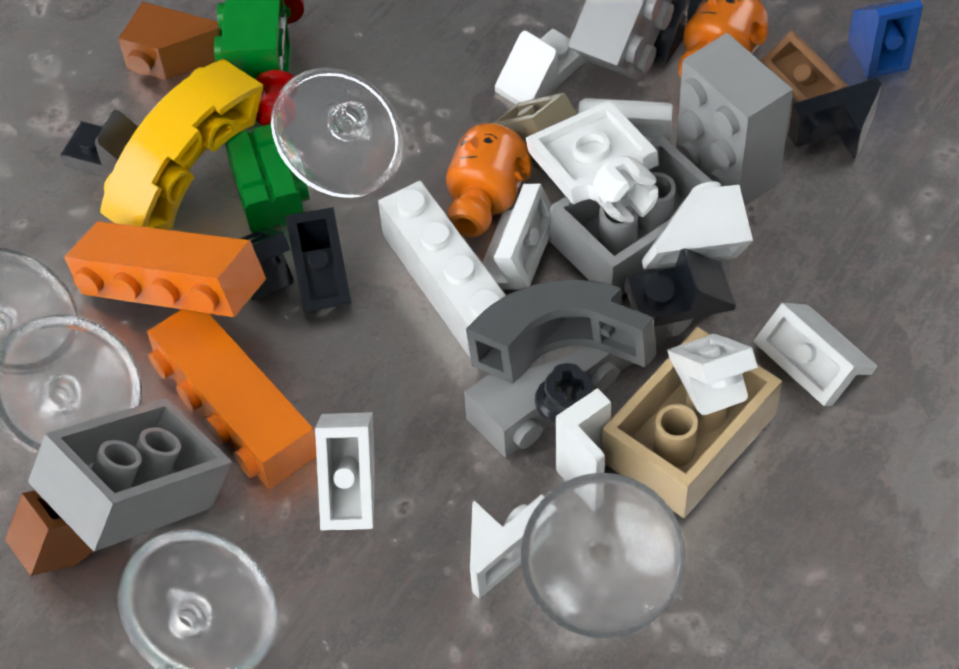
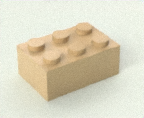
(674, 447)

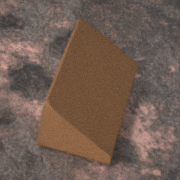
(802, 68)

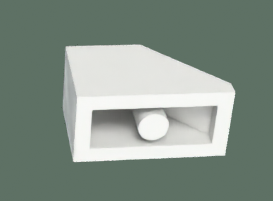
(706, 222)
(345, 470)

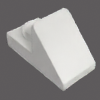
(537, 66)
(713, 371)
(496, 548)

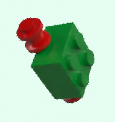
(258, 43)

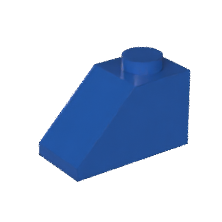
(885, 36)

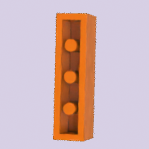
(166, 268)
(233, 395)

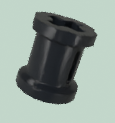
(570, 380)

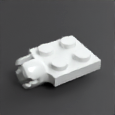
(599, 159)

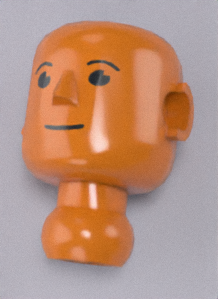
(741, 19)
(485, 176)

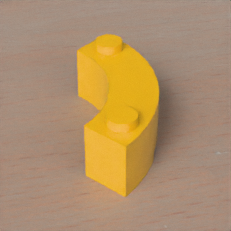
(157, 159)

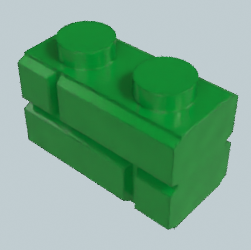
(264, 180)

